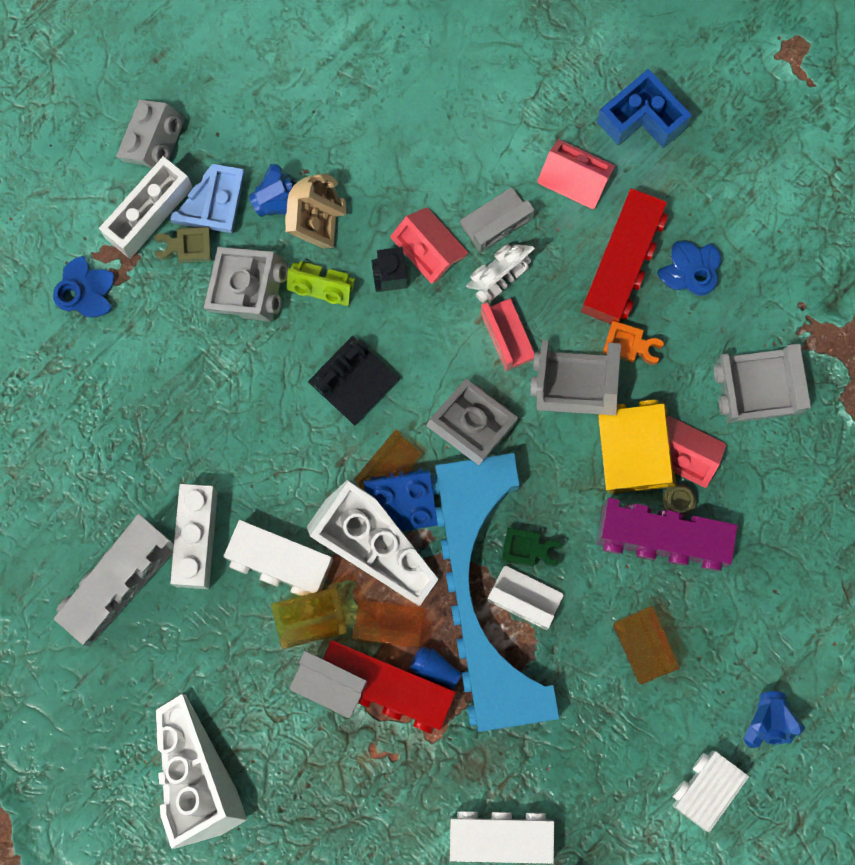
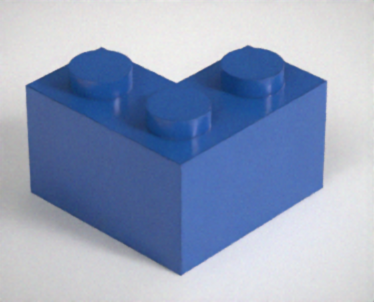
(644, 104)

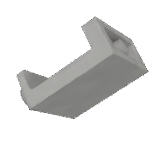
(576, 381)
(762, 385)

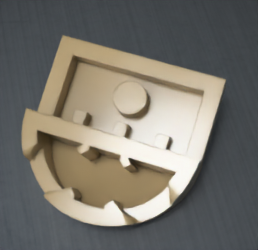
(313, 210)

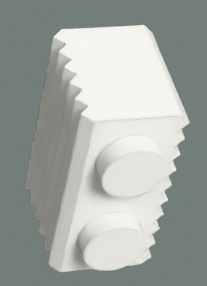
(709, 790)

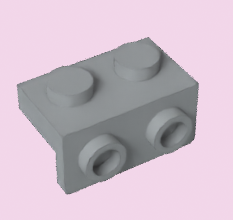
(150, 134)

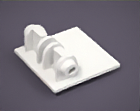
(508, 258)

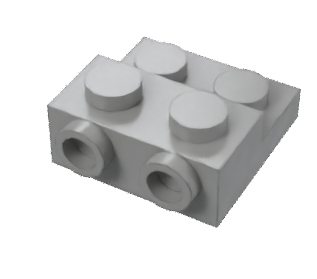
(246, 283)
(472, 422)

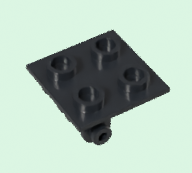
(353, 380)

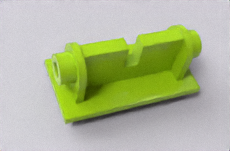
(306, 281)

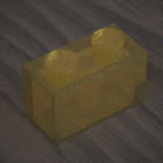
(308, 618)

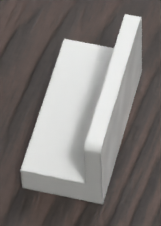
(525, 597)

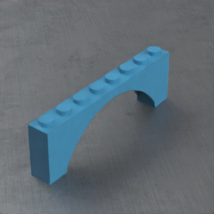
(498, 690)

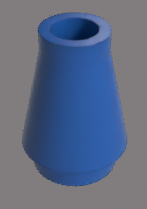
(435, 668)

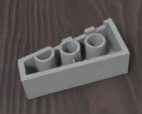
(114, 581)

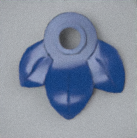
(690, 263)
(88, 288)

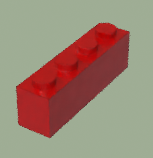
(624, 256)
(394, 688)

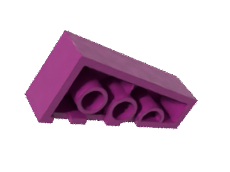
(666, 535)

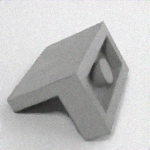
(497, 219)
(328, 685)

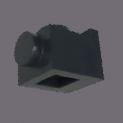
(389, 270)

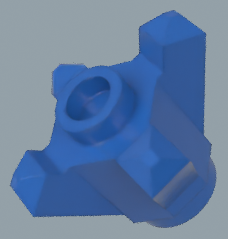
(272, 192)
(773, 721)

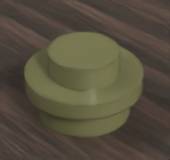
(679, 499)

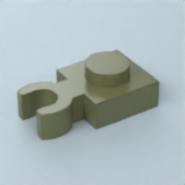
(190, 245)

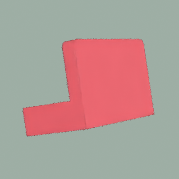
(575, 174)
(428, 244)
(507, 334)
(693, 452)

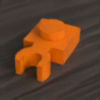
(632, 343)

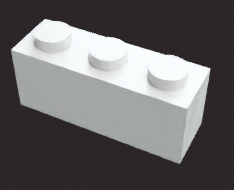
(146, 207)
(194, 536)
(277, 559)
(501, 838)

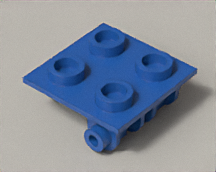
(405, 498)

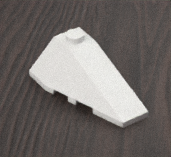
(366, 536)
(196, 786)

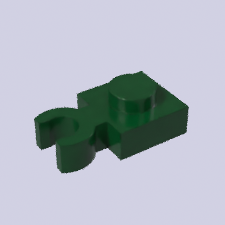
(524, 547)

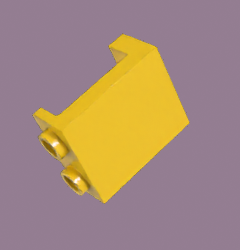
(636, 448)

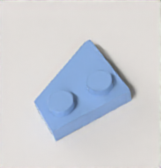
(213, 200)

